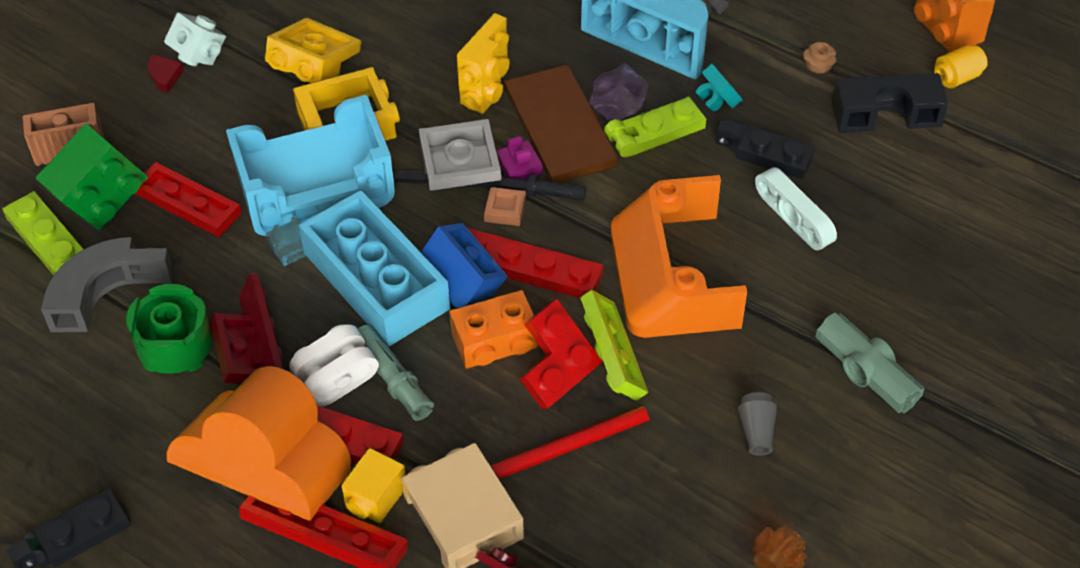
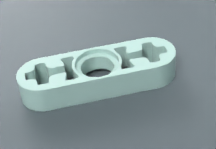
(796, 208)

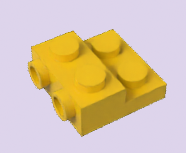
(310, 50)
(483, 64)

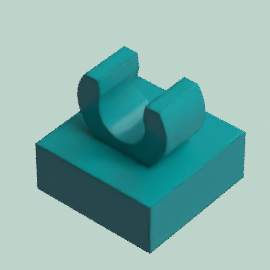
(719, 88)

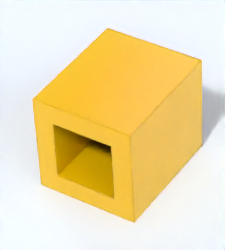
(373, 486)

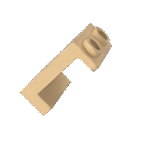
(463, 506)

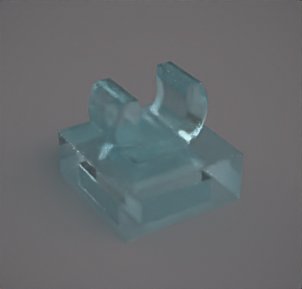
(286, 241)

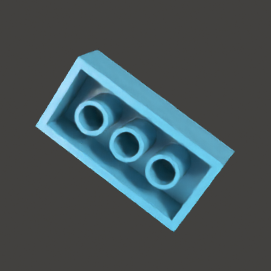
(375, 267)

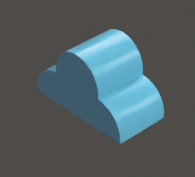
(655, 29)

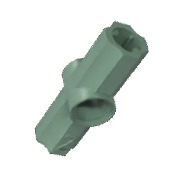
(869, 362)

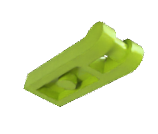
(655, 127)

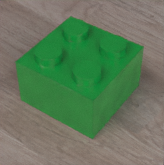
(91, 177)

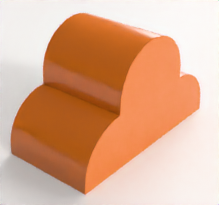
(266, 444)

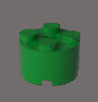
(170, 329)

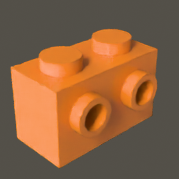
(492, 329)

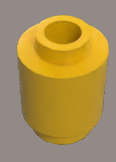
(961, 65)

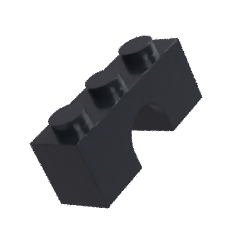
(914, 96)

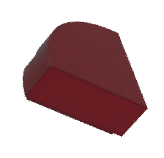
(164, 72)

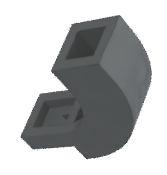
(95, 272)

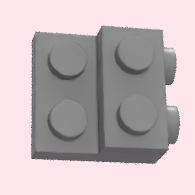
(459, 154)

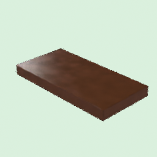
(560, 124)

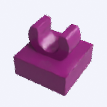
(519, 159)

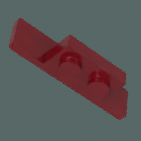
(246, 339)

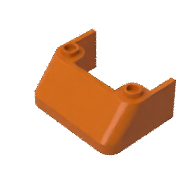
(663, 297)

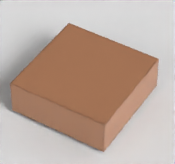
(505, 206)

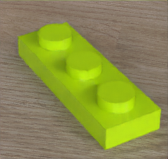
(42, 231)
(613, 346)

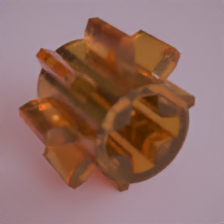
(779, 549)

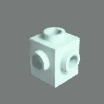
(202, 39)

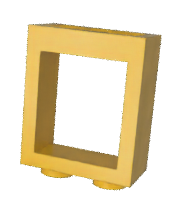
(335, 90)

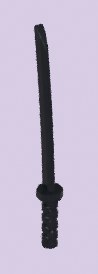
(531, 185)

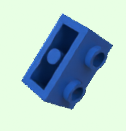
(465, 265)

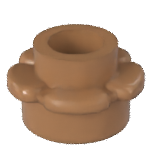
(819, 57)

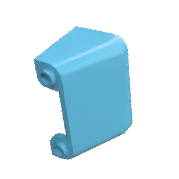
(312, 167)

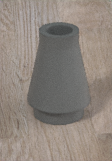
(758, 421)

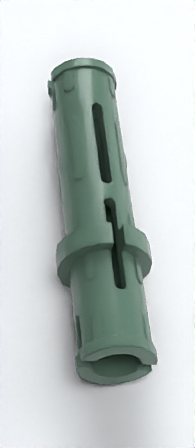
(399, 381)

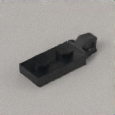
(766, 148)
(70, 533)

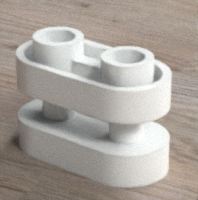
(334, 364)

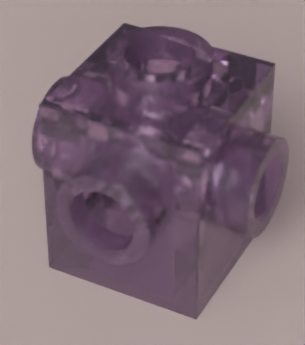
(618, 93)

